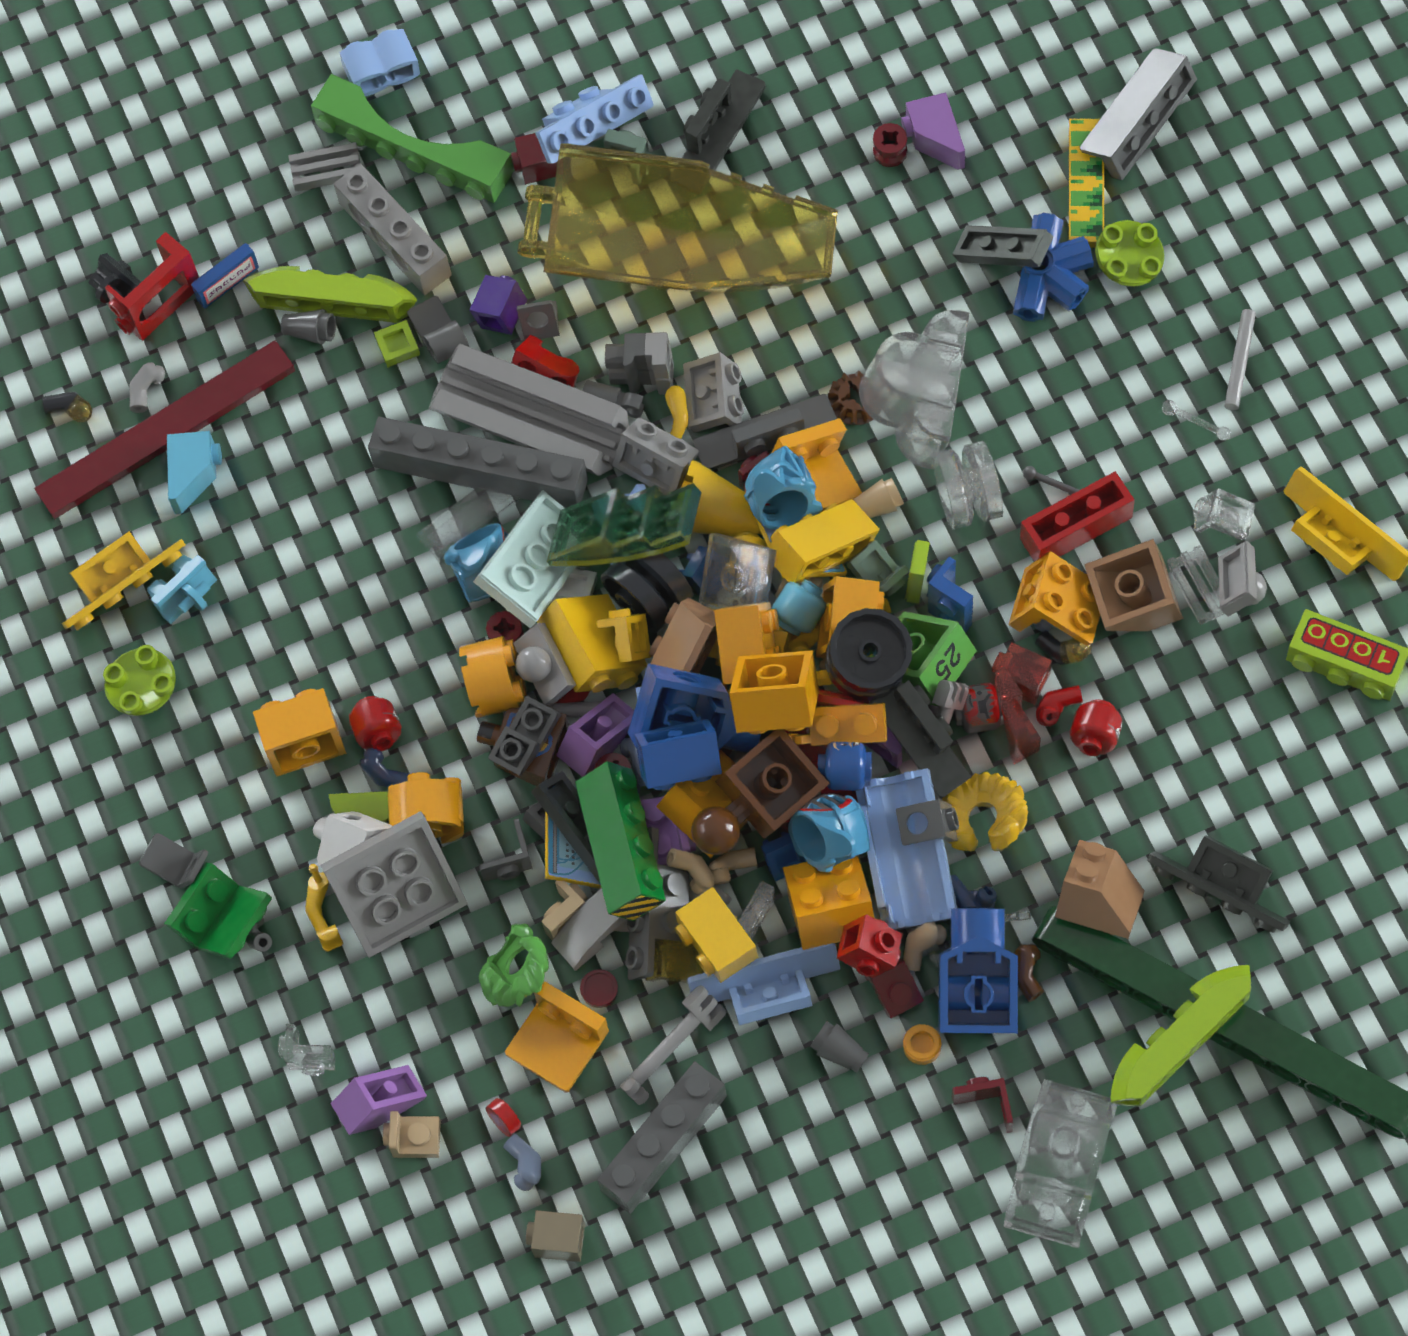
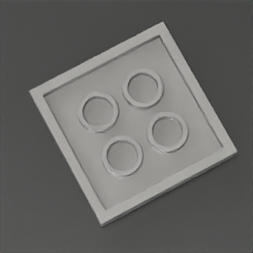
(394, 884)

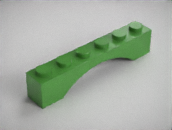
(471, 166)

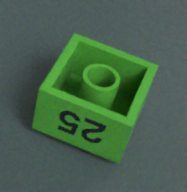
(938, 651)

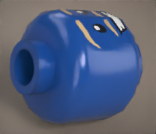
(846, 765)

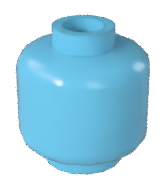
(799, 607)

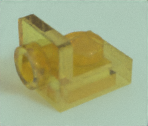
(674, 961)

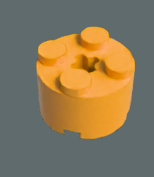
(492, 676)
(436, 798)

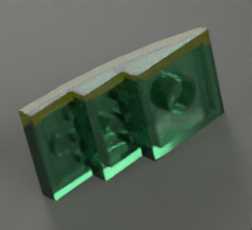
(624, 527)

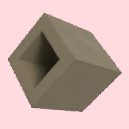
(556, 1235)

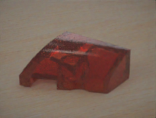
(1020, 733)

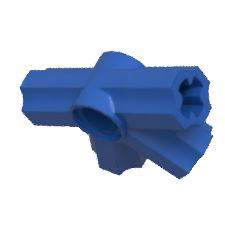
(1058, 277)

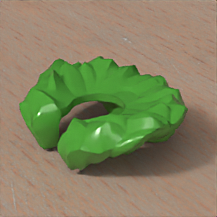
(507, 989)

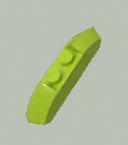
(341, 295)
(1145, 1070)

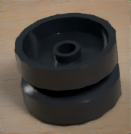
(647, 587)
(872, 633)

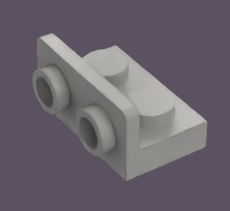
(712, 392)
(653, 456)

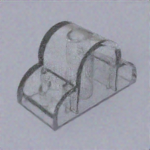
(916, 385)
(1060, 1163)

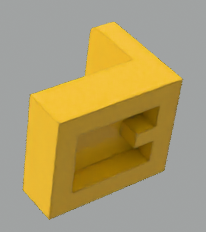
(631, 634)

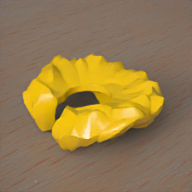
(989, 791)

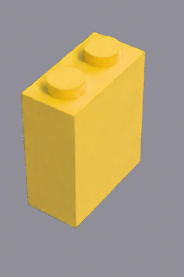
(589, 649)

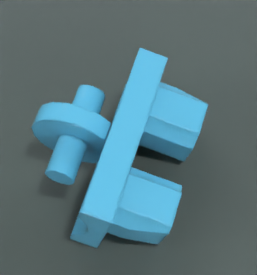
(184, 590)

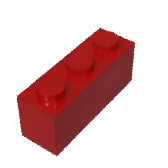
(1078, 518)

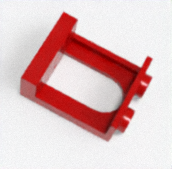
(176, 265)

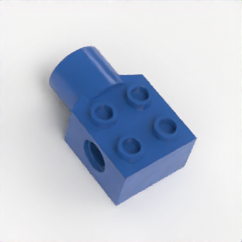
(682, 697)
(978, 975)

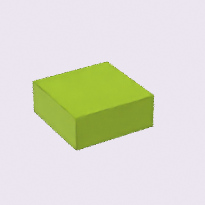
(396, 343)

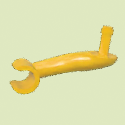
(676, 401)
(316, 892)

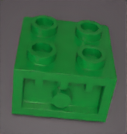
(217, 912)

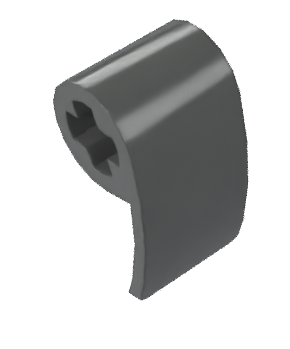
(436, 329)

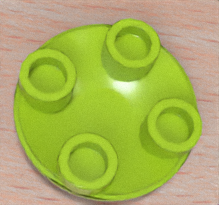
(1130, 252)
(139, 681)

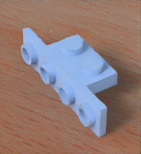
(592, 115)
(771, 983)

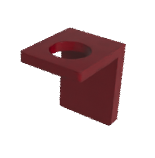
(983, 1088)

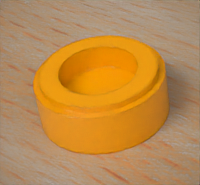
(922, 1044)

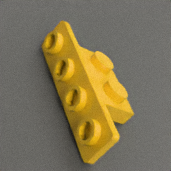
(1340, 530)
(112, 571)

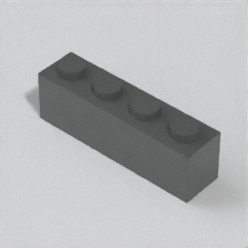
(662, 1137)

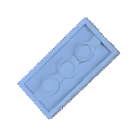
(908, 880)

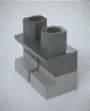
(641, 361)

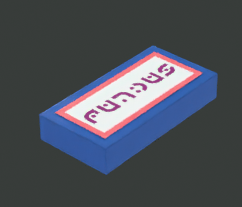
(225, 275)

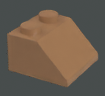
(1134, 589)
(687, 638)
(1100, 891)

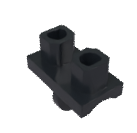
(113, 273)

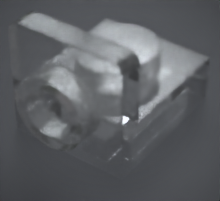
(1224, 513)

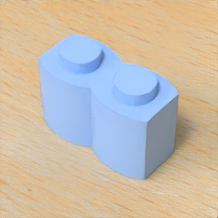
(380, 62)

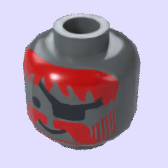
(981, 709)

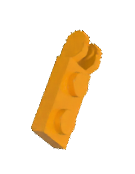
(846, 724)

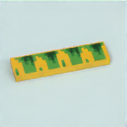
(1085, 185)

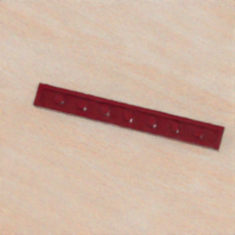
(150, 436)

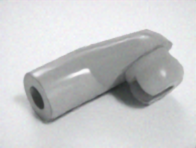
(139, 384)

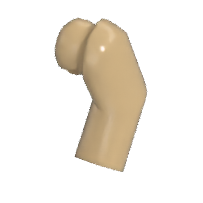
(731, 861)

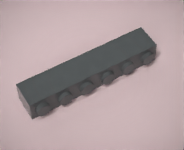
(476, 462)

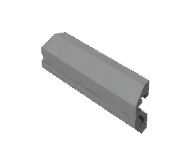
(529, 408)

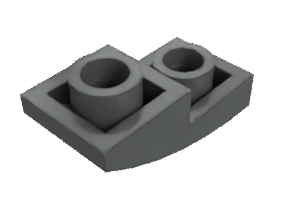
(525, 736)

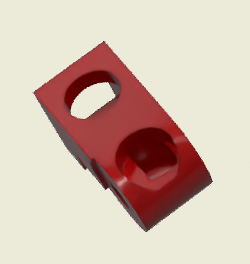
(542, 361)

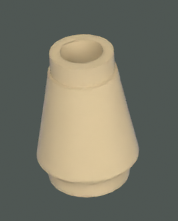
(880, 498)

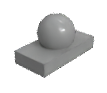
(1238, 579)
(542, 664)

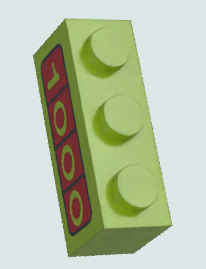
(1347, 655)

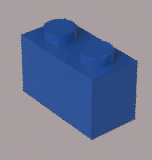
(678, 754)

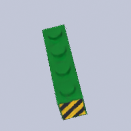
(620, 841)

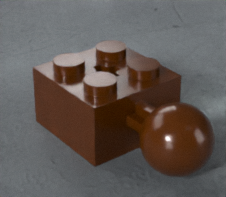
(746, 785)

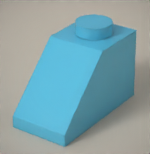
(191, 467)

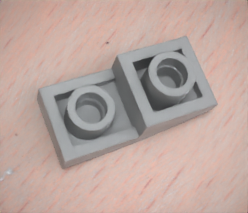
(585, 930)

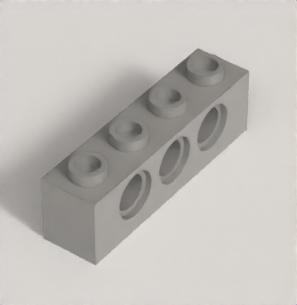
(392, 229)

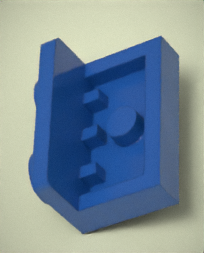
(946, 598)

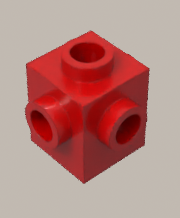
(869, 946)

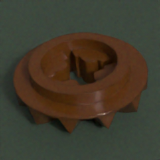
(838, 395)

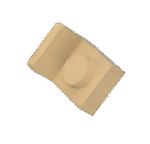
(560, 912)
(412, 1136)

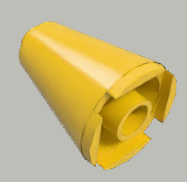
(721, 504)

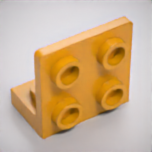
(821, 456)
(1058, 594)
(557, 1038)

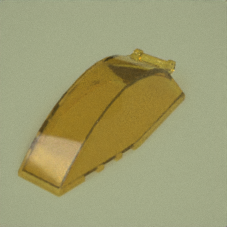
(674, 225)

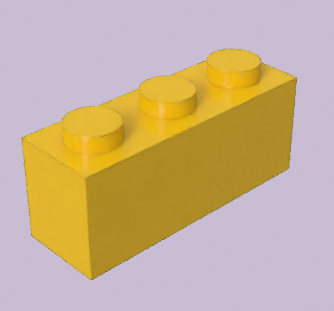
(822, 541)

